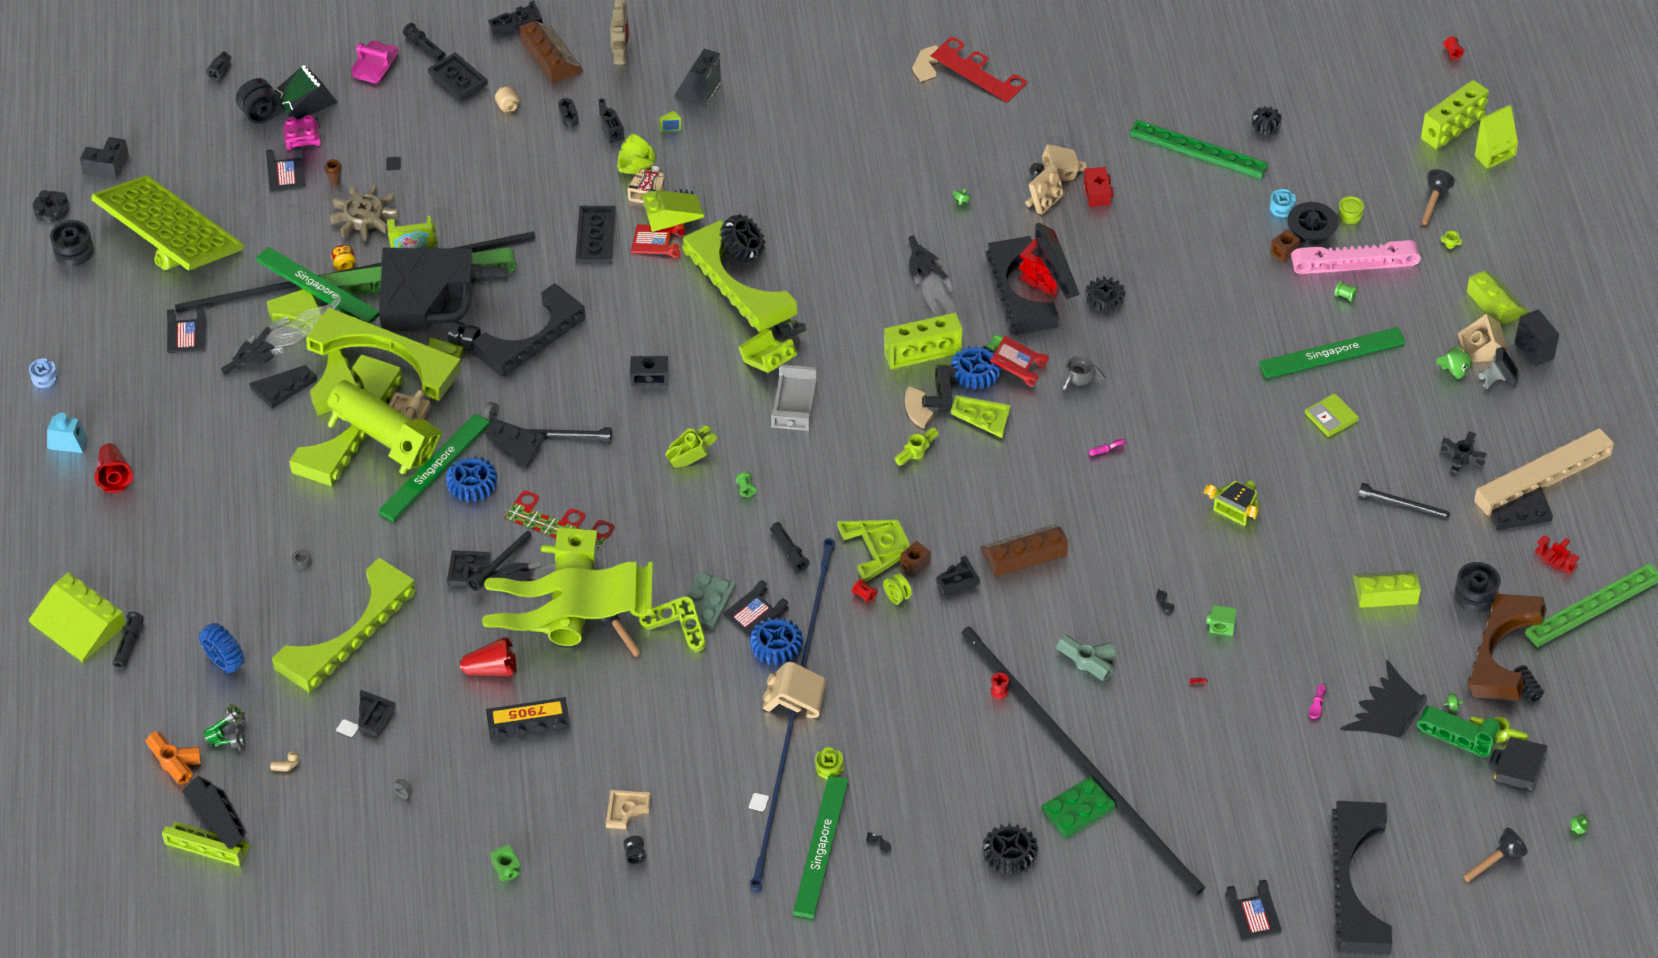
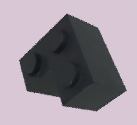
(106, 161)

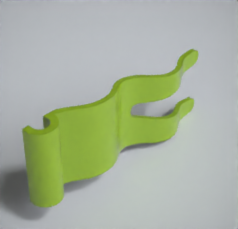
(584, 595)

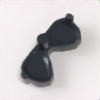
(1161, 597)
(873, 839)

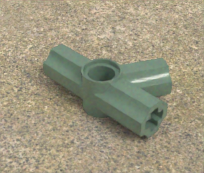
(1088, 657)

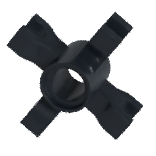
(1463, 452)

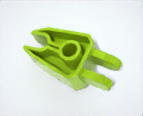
(690, 446)

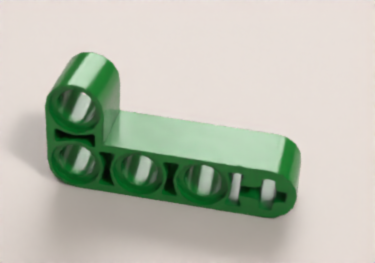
(1459, 731)

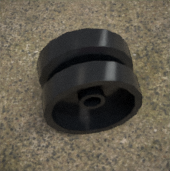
(258, 100)
(72, 243)
(1477, 586)

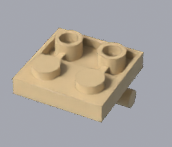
(1045, 189)
(412, 407)

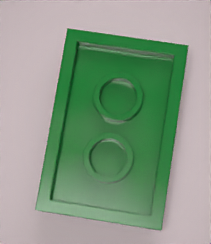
(1078, 806)

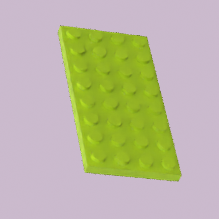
(167, 222)

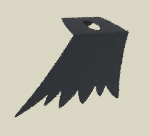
(1392, 709)

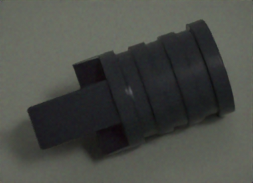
(218, 66)

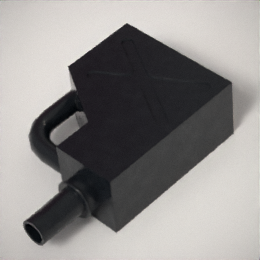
(422, 281)

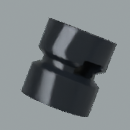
(463, 335)

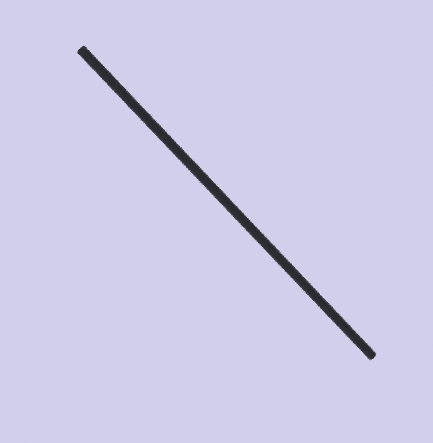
(287, 285)

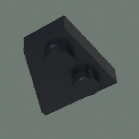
(958, 577)
(373, 713)

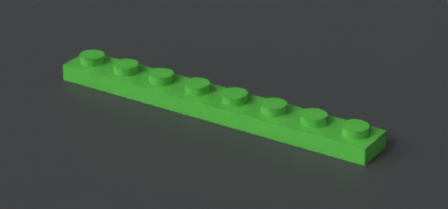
(1593, 605)

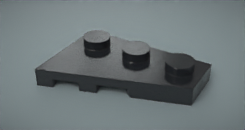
(1523, 511)

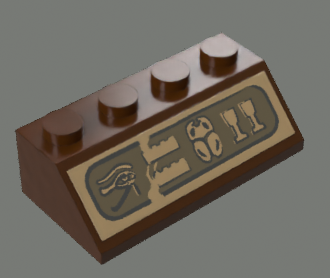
(549, 51)
(1025, 550)

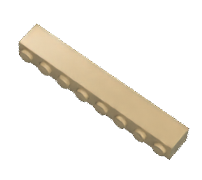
(1545, 470)

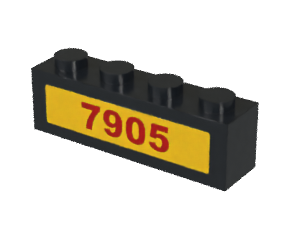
(528, 718)

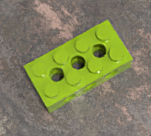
(1455, 114)
(922, 340)

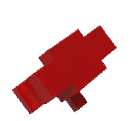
(1558, 555)

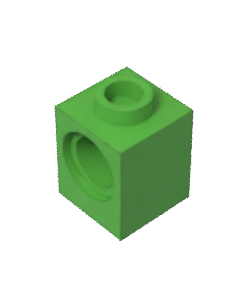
(1222, 620)
(505, 856)

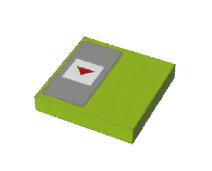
(1331, 415)

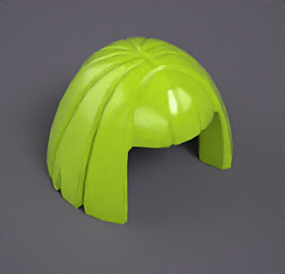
(635, 155)

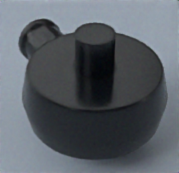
(1036, 169)

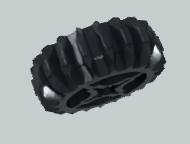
(742, 238)
(1012, 856)

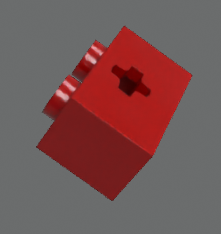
(1097, 186)

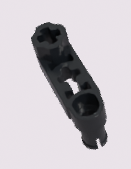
(943, 376)

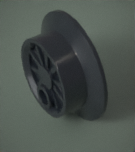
(1312, 222)

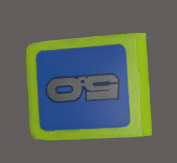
(670, 122)

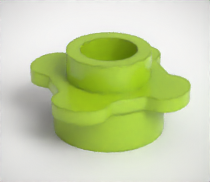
(1451, 239)

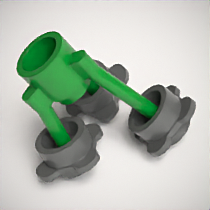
(214, 734)

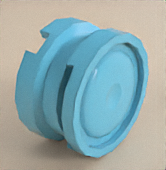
(1282, 202)

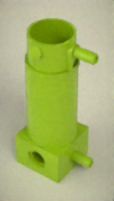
(409, 440)
(572, 549)

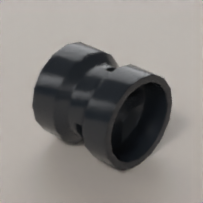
(634, 850)

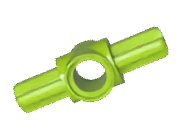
(916, 446)
(1505, 730)

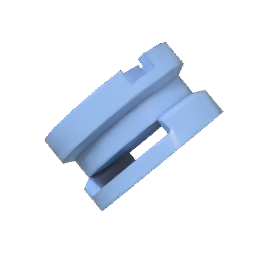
(43, 373)

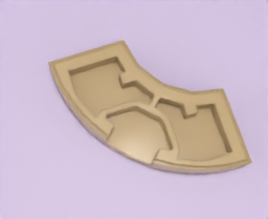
(913, 404)

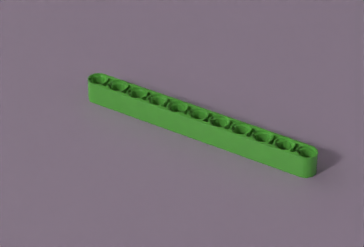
(369, 279)

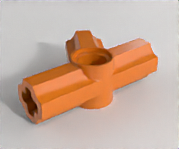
(179, 758)

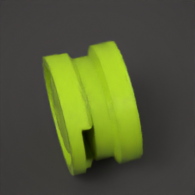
(1350, 210)
(897, 588)
(829, 763)

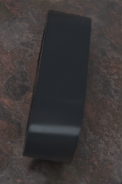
(564, 113)

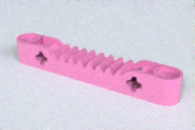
(1308, 261)

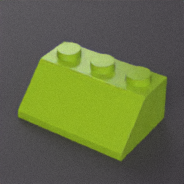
(1495, 297)
(1387, 588)

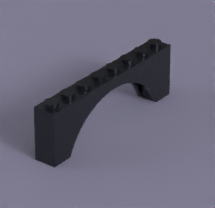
(1357, 927)

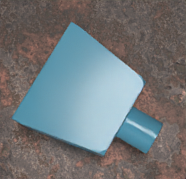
(66, 434)

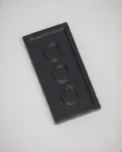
(595, 234)

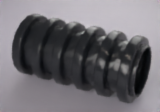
(1532, 689)

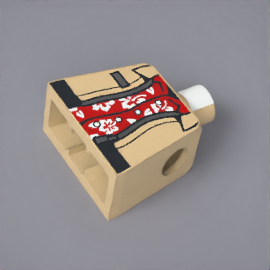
(645, 182)

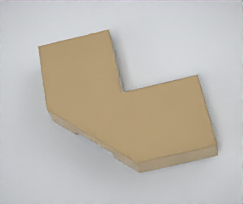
(922, 65)

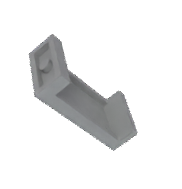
(794, 397)

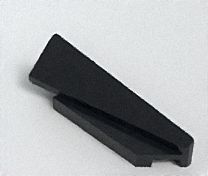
(1054, 259)
(216, 810)

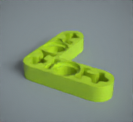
(678, 614)

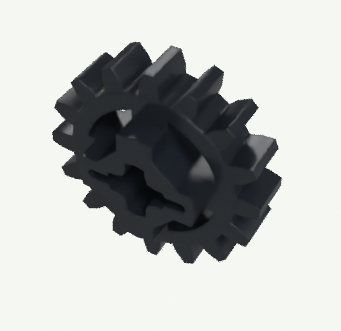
(1105, 294)

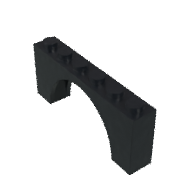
(1023, 314)
(507, 355)

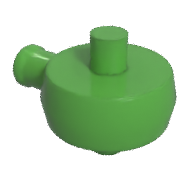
(962, 196)
(1453, 703)
(1579, 824)

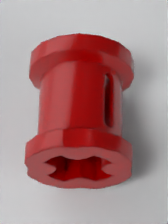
(1453, 47)
(865, 591)
(999, 685)

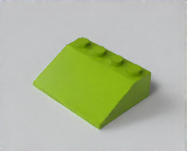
(77, 617)

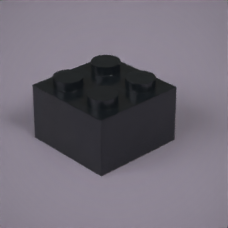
(1536, 337)

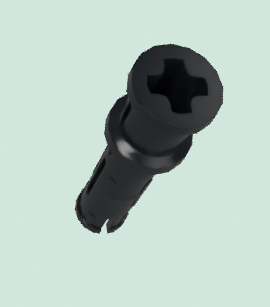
(419, 38)
(793, 552)
(130, 632)

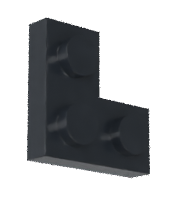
(463, 562)

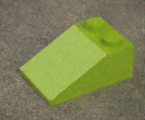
(671, 208)

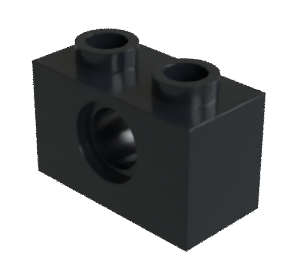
(649, 370)

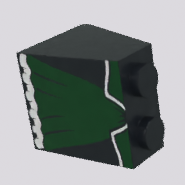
(702, 79)
(304, 94)

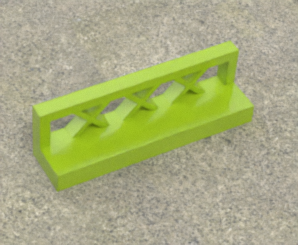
(202, 845)

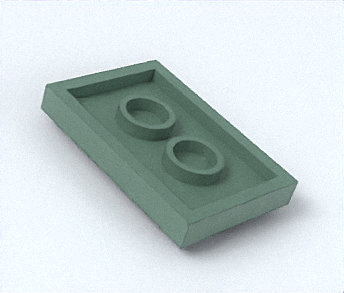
(710, 598)

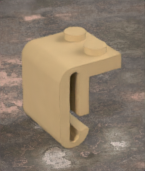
(795, 688)

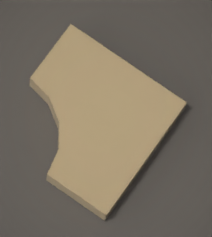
(625, 806)

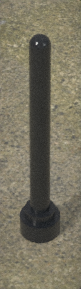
(603, 434)
(1367, 492)
(477, 580)

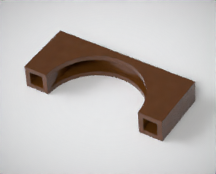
(1507, 615)

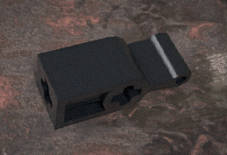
(610, 123)

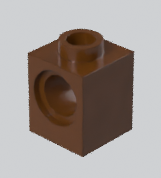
(1284, 245)
(915, 558)

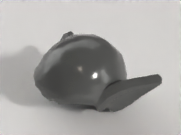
(1080, 372)

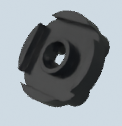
(48, 198)

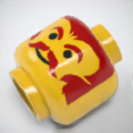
(343, 257)

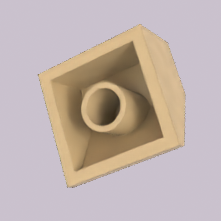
(1482, 339)

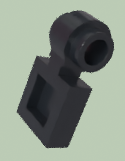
(790, 328)

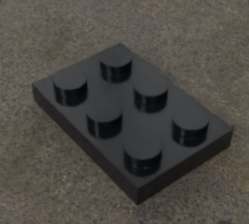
(457, 76)

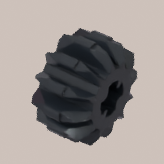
(1266, 120)

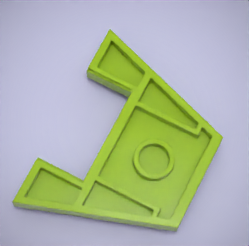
(884, 540)

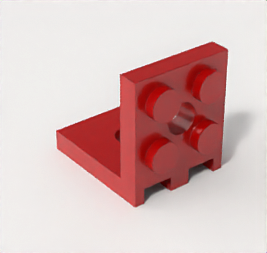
(1035, 271)

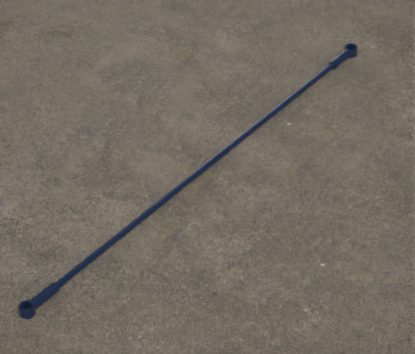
(761, 860)

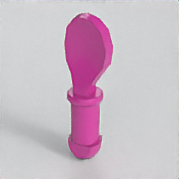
(1105, 448)
(1315, 709)

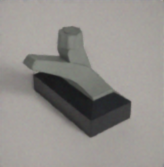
(1501, 368)

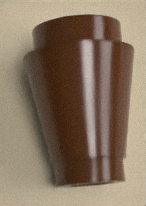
(333, 170)

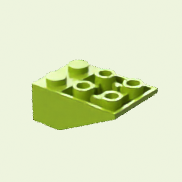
(1496, 137)

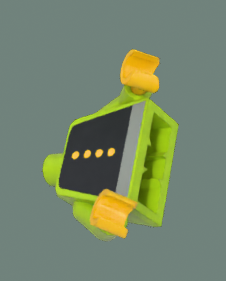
(1235, 500)

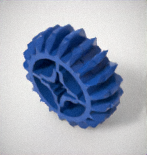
(975, 367)
(471, 483)
(775, 635)
(221, 647)

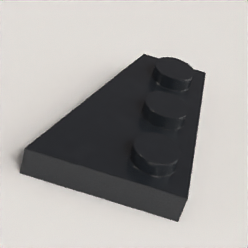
(511, 22)
(282, 386)
(516, 441)

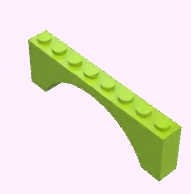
(760, 307)
(341, 331)
(337, 367)
(327, 460)
(312, 664)

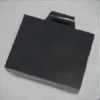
(1519, 763)

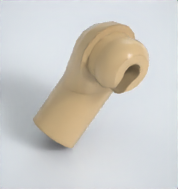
(287, 765)

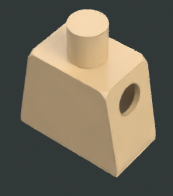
(1065, 160)

